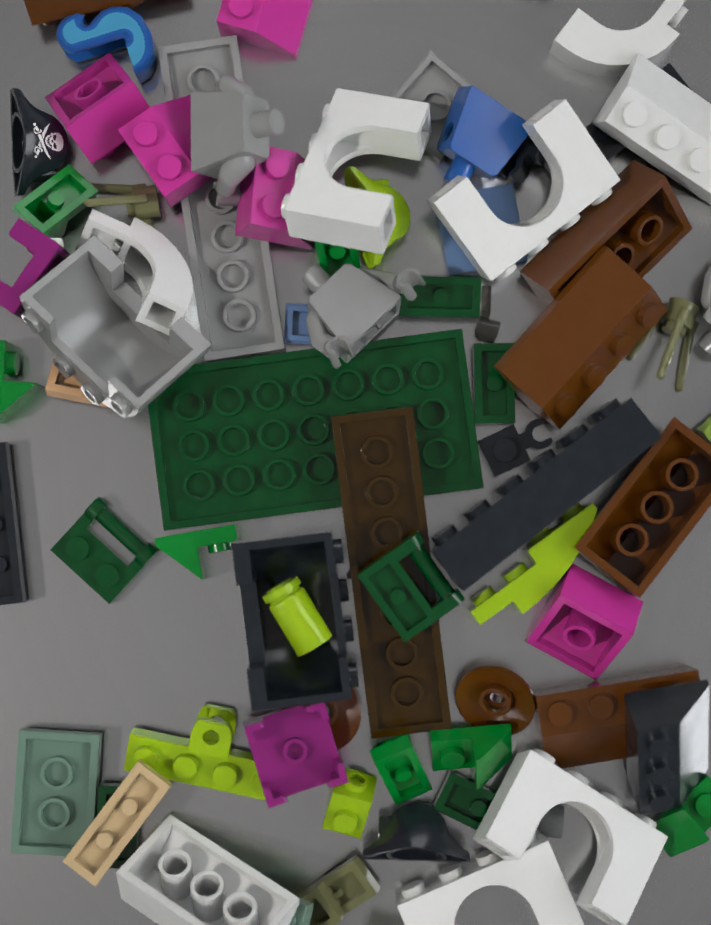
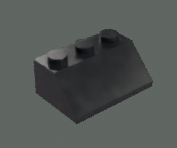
(666, 743)

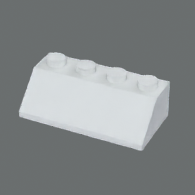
(661, 124)
(193, 881)

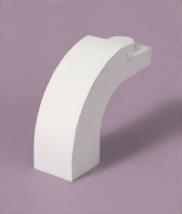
(608, 52)
(151, 262)

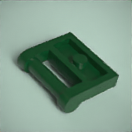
(95, 560)
(399, 595)

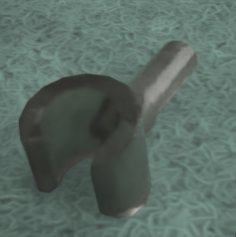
(486, 328)

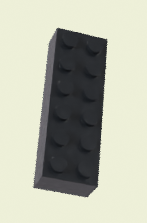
(545, 493)

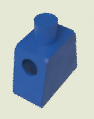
(479, 135)

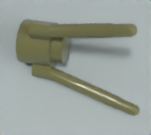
(139, 200)
(677, 322)

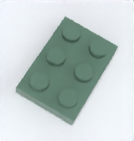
(54, 789)

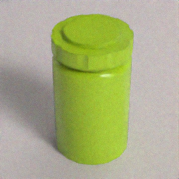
(297, 616)

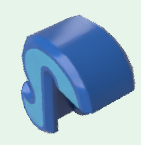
(110, 32)

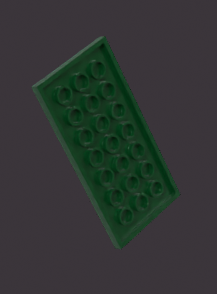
(259, 429)

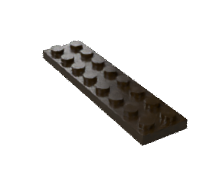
(380, 509)

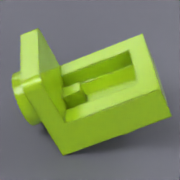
(350, 804)

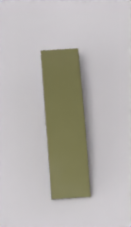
(340, 892)

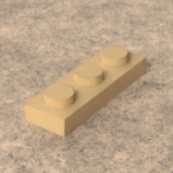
(117, 822)

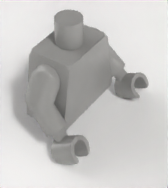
(230, 135)
(353, 306)

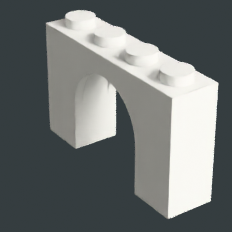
(353, 127)
(578, 179)
(625, 842)
(534, 877)

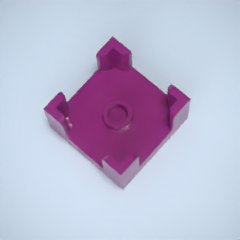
(46, 256)
(294, 751)

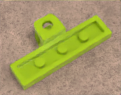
(203, 759)

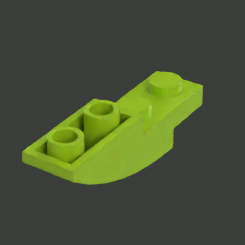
(550, 557)

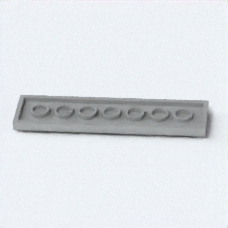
(228, 271)

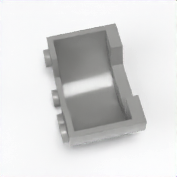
(91, 328)

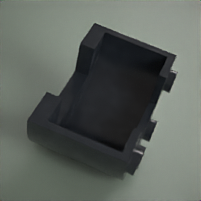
(275, 671)

